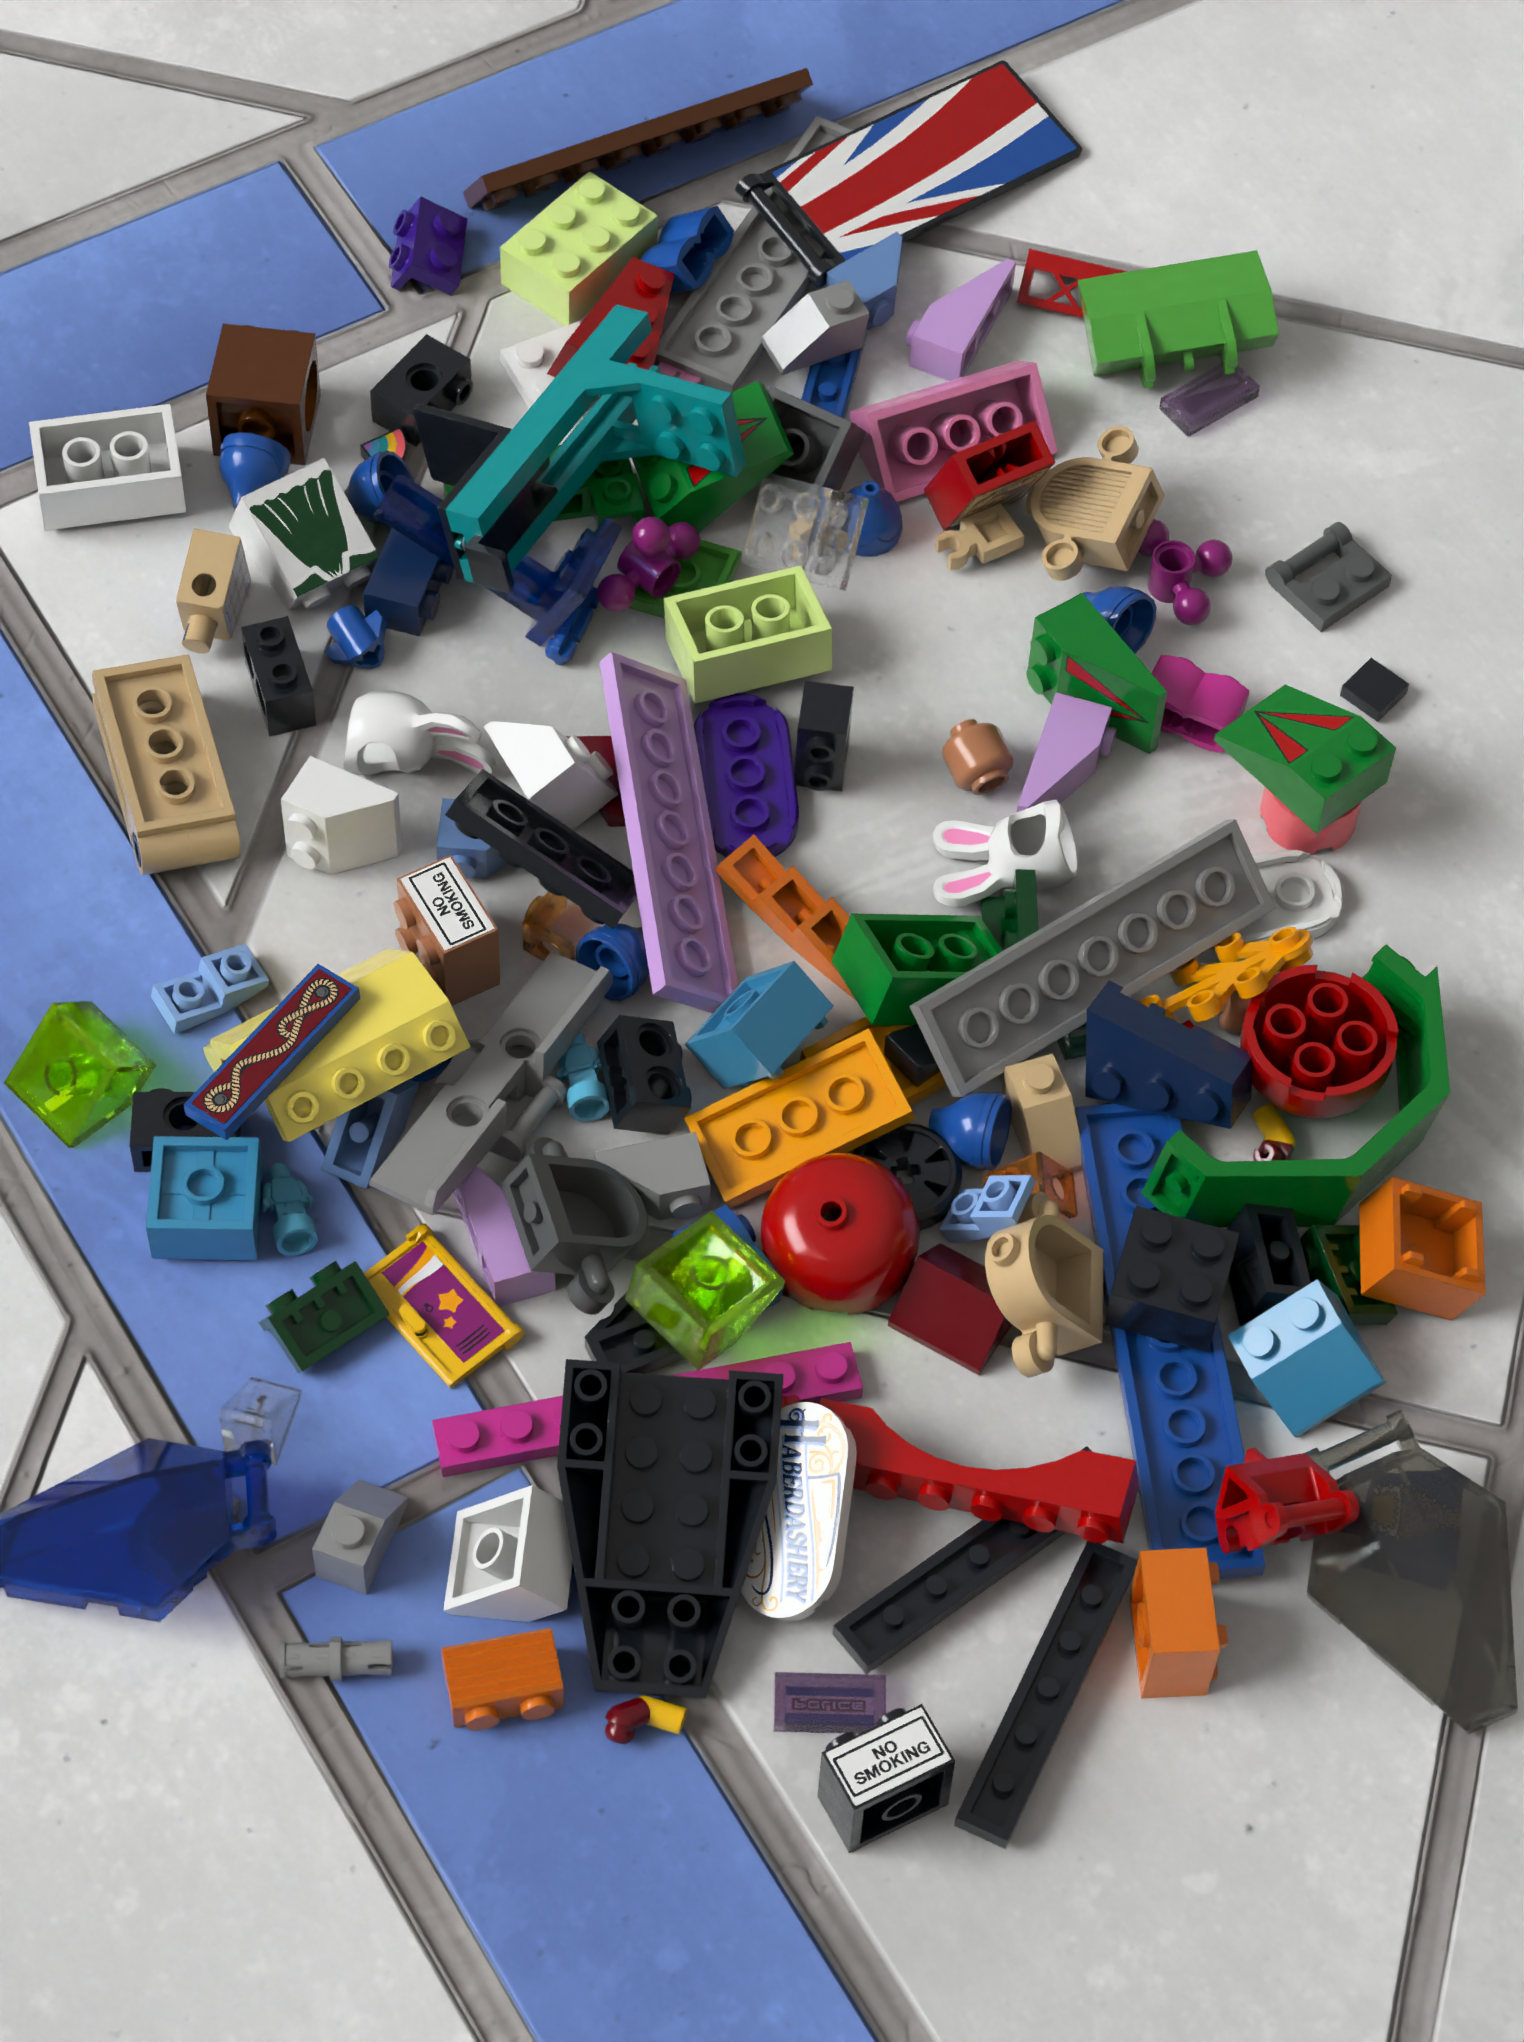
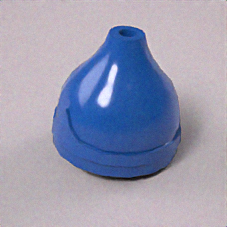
(251, 463)
(372, 480)
(881, 522)
(1127, 612)
(621, 952)
(975, 1128)

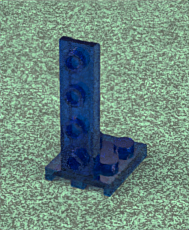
(537, 590)

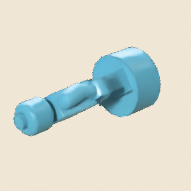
(586, 1095)
(287, 1197)

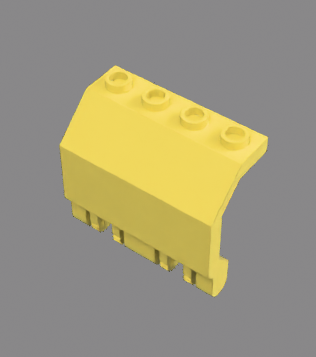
(382, 1041)

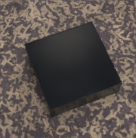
(1374, 689)

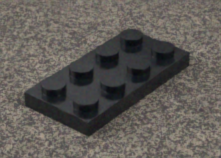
(545, 848)

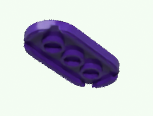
(747, 773)

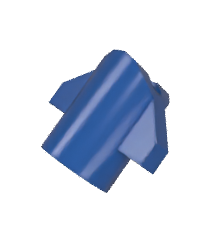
(356, 637)

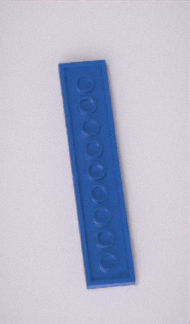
(1172, 1395)

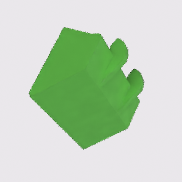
(1178, 315)

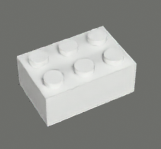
(107, 467)

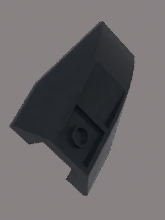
(663, 1515)

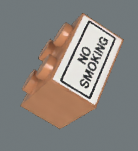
(448, 929)

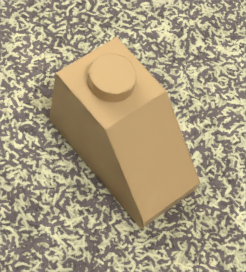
(1043, 1111)

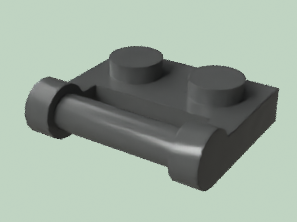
(1336, 588)

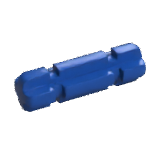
(564, 645)

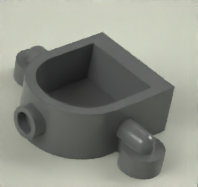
(574, 1219)

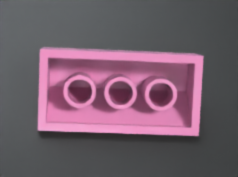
(921, 430)

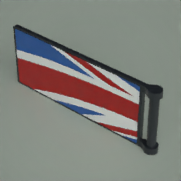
(912, 168)

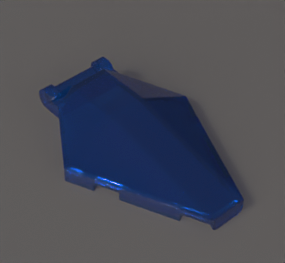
(136, 1528)

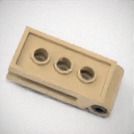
(165, 765)

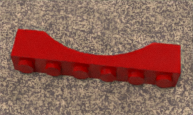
(1076, 1494)

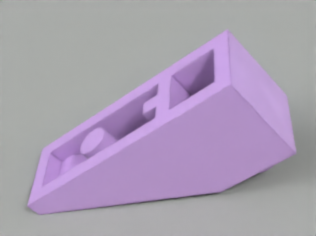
(959, 323)
(1068, 750)
(498, 1242)

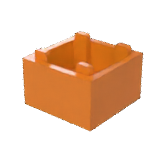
(1421, 1248)
(1175, 1622)

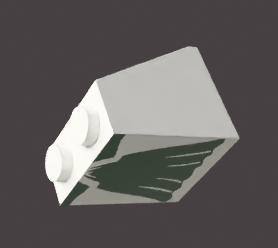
(304, 536)

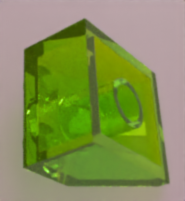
(78, 1071)
(703, 1289)

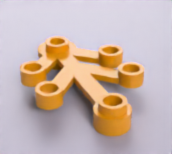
(1249, 977)

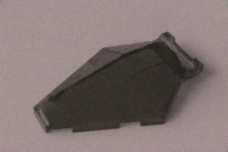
(1422, 1575)

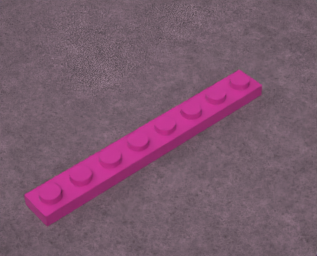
(533, 1428)

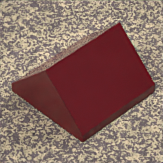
(950, 1308)

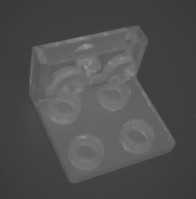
(805, 527)

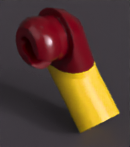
(1278, 1139)
(643, 1711)

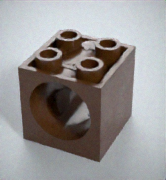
(265, 387)

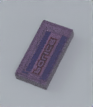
(1208, 398)
(828, 1702)

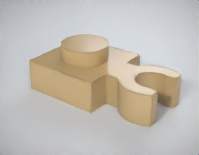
(983, 534)

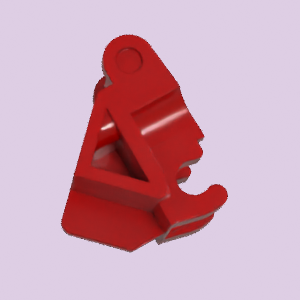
(1279, 1501)

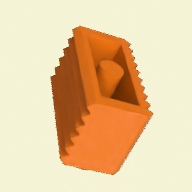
(503, 1679)

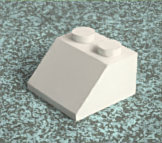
(554, 770)
(339, 819)
(510, 1558)

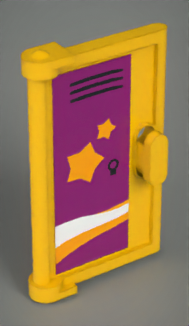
(434, 1293)

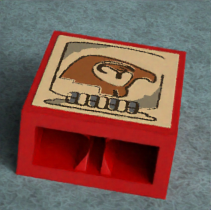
(989, 474)

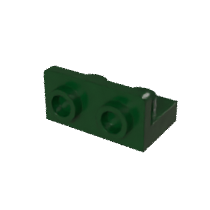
(1014, 914)
(1334, 1260)
(325, 1316)

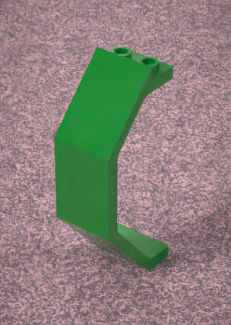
(1322, 1191)

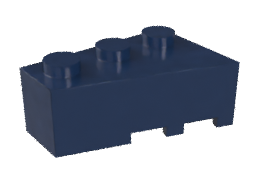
(1161, 1065)

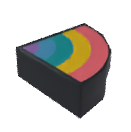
(390, 441)

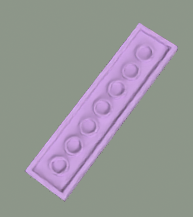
(669, 834)

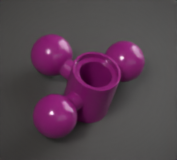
(649, 562)
(1173, 571)

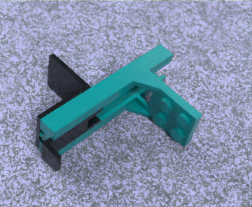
(513, 490)

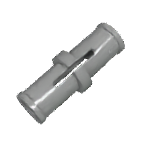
(336, 1658)

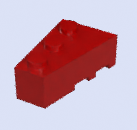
(636, 287)

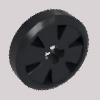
(926, 1159)

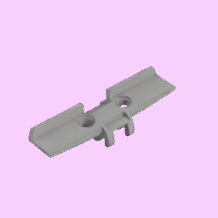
(473, 1087)

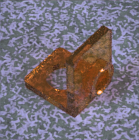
(538, 920)
(1042, 1170)

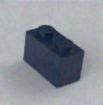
(406, 584)

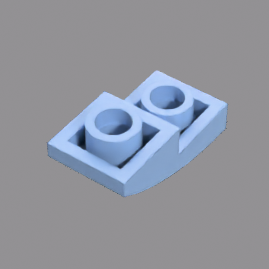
(217, 987)
(982, 1212)

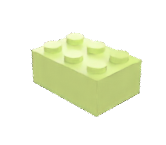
(576, 248)
(748, 634)

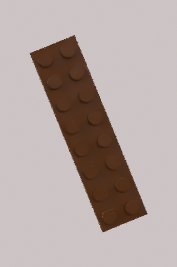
(651, 136)

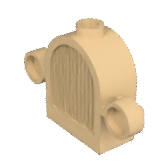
(1095, 507)
(1046, 1285)

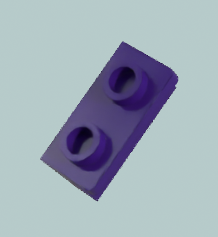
(428, 246)

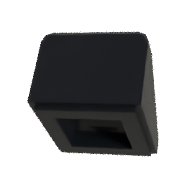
(911, 1054)

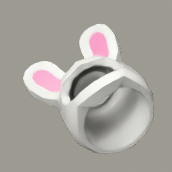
(406, 734)
(1027, 839)

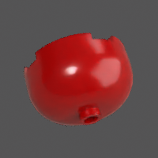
(1323, 1045)
(845, 1261)

